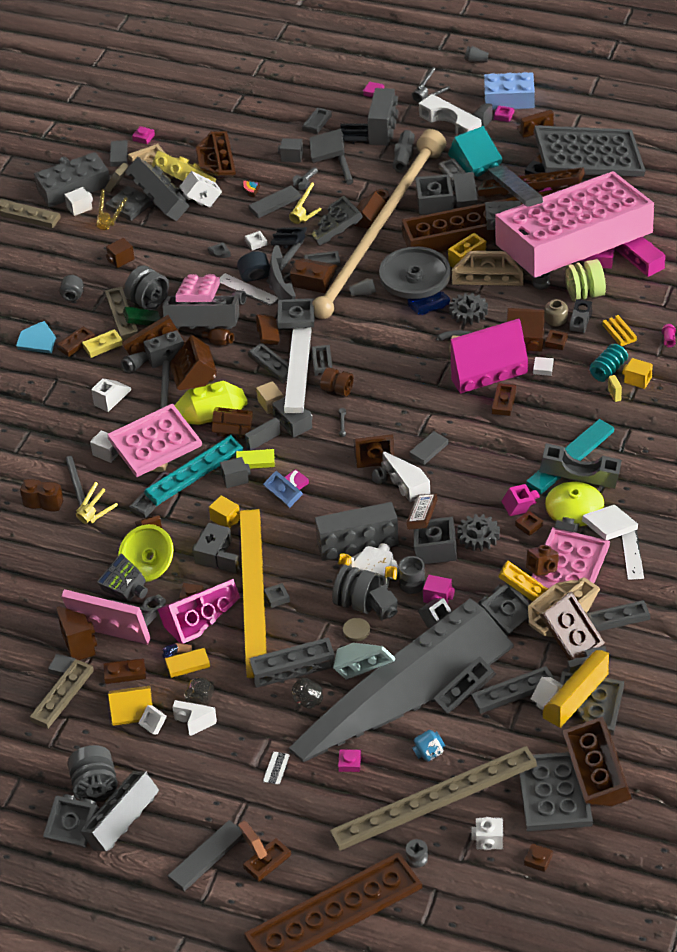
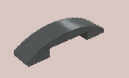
(282, 290)

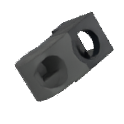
(580, 317)

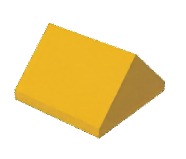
(129, 704)

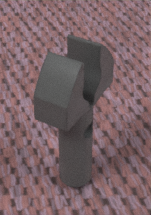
(303, 181)

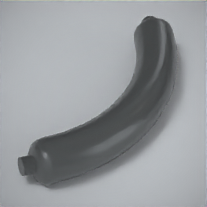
(446, 335)

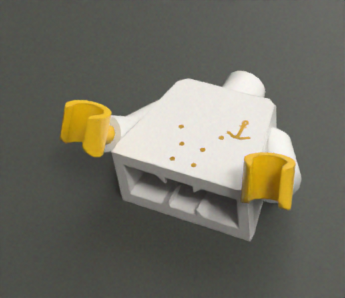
(375, 560)

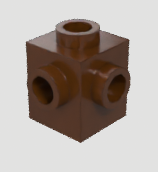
(542, 560)

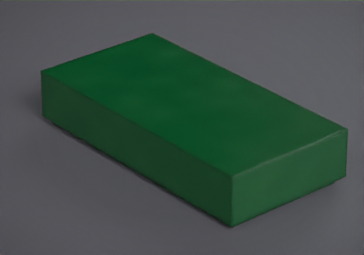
(140, 316)

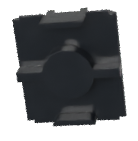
(354, 132)
(288, 236)

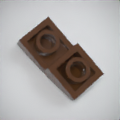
(268, 329)

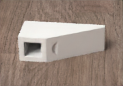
(408, 477)

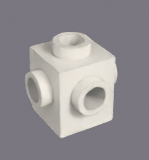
(488, 833)

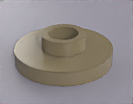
(356, 629)

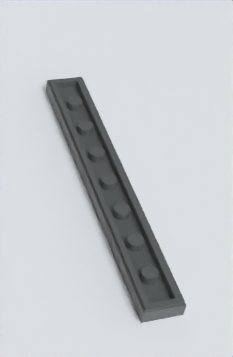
(515, 185)

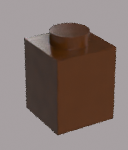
(120, 253)

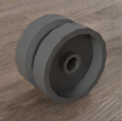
(146, 288)

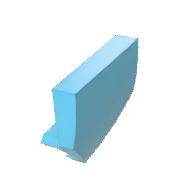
(37, 338)

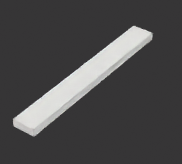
(297, 370)

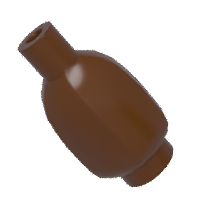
(219, 336)

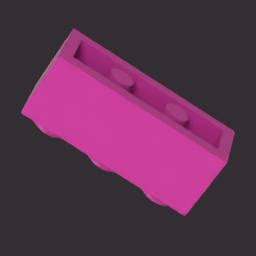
(643, 255)

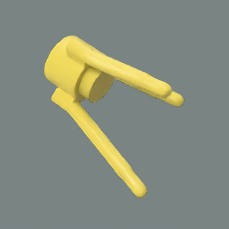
(299, 213)
(86, 513)

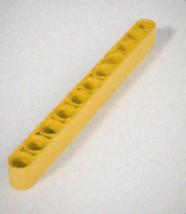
(252, 586)

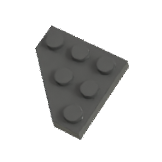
(340, 216)
(601, 702)

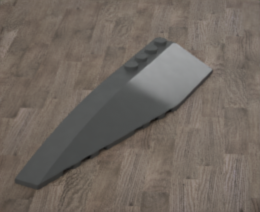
(410, 681)

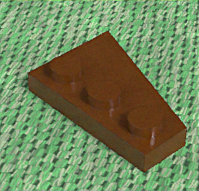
(136, 342)

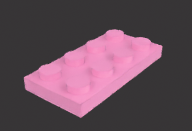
(198, 288)

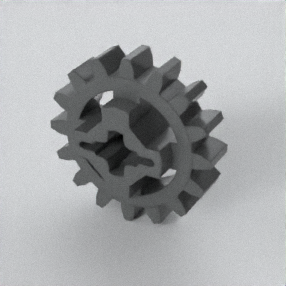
(468, 308)
(478, 532)

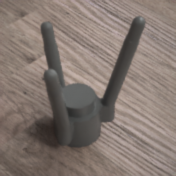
(422, 92)

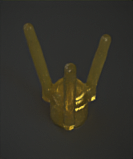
(104, 220)

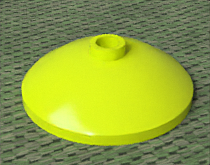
(573, 501)
(143, 543)

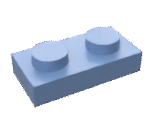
(283, 489)

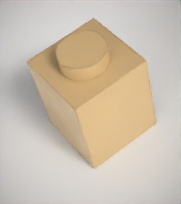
(267, 395)

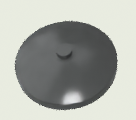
(414, 272)

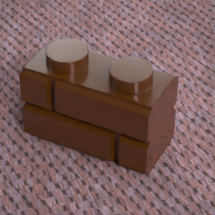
(232, 422)

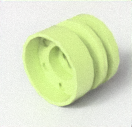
(585, 280)

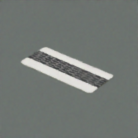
(276, 768)

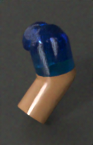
(175, 648)

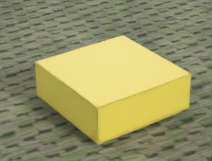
(614, 388)

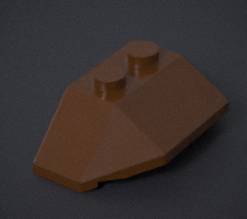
(215, 155)

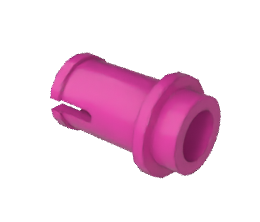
(669, 335)

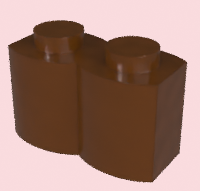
(41, 495)

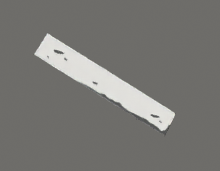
(250, 290)
(632, 555)

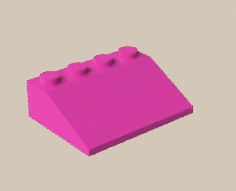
(488, 356)

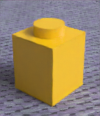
(637, 373)
(224, 512)

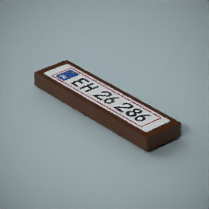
(422, 511)

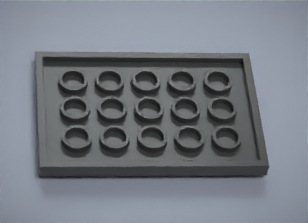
(592, 148)

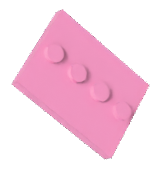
(154, 440)
(578, 557)
(109, 616)

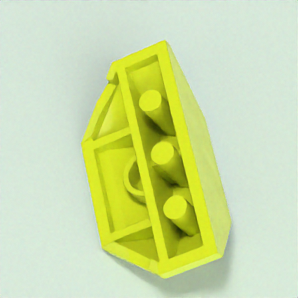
(199, 403)

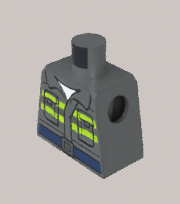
(123, 580)

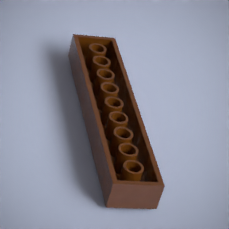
(447, 228)

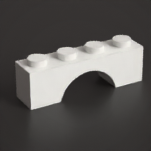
(437, 109)

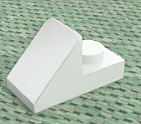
(198, 716)

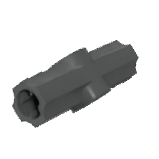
(403, 151)

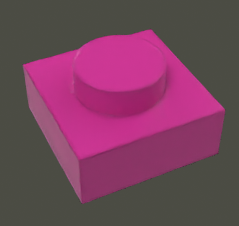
(143, 135)
(349, 760)

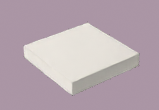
(610, 522)

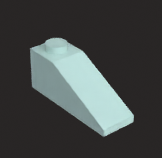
(360, 658)

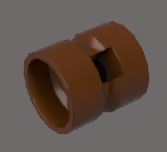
(336, 381)

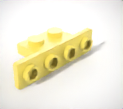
(177, 167)

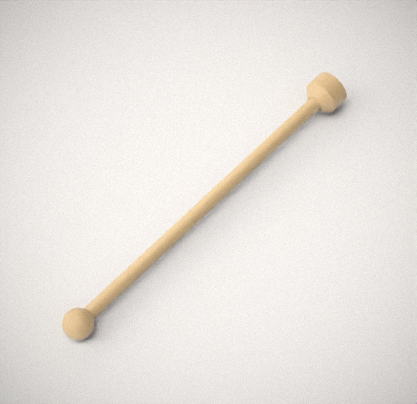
(430, 146)

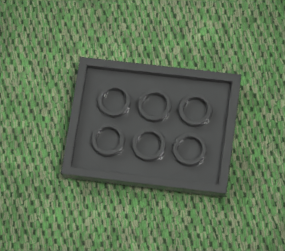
(553, 794)

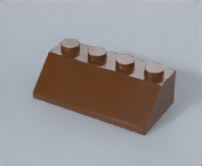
(193, 365)
(597, 763)

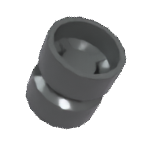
(412, 574)

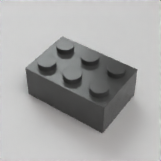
(382, 116)

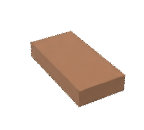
(252, 839)

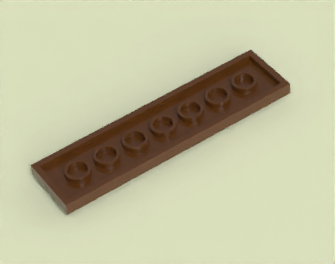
(336, 908)

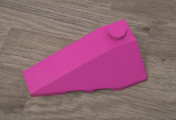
(194, 614)

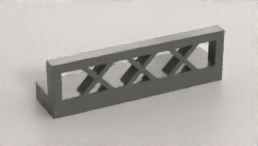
(292, 661)

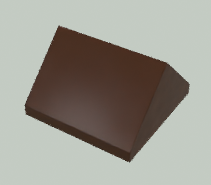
(370, 208)

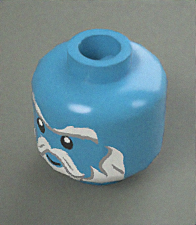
(428, 745)

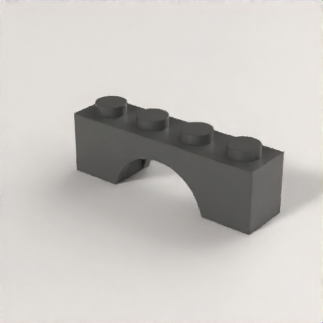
(599, 472)

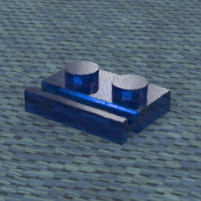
(424, 305)

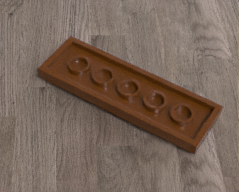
(537, 181)

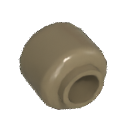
(556, 313)

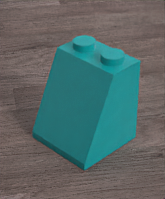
(475, 151)

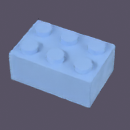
(510, 90)

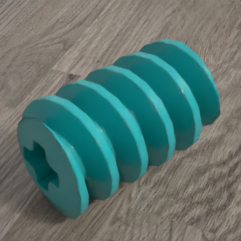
(608, 362)

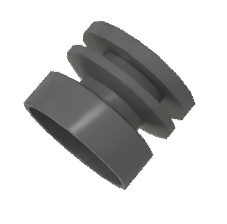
(354, 588)
(92, 773)

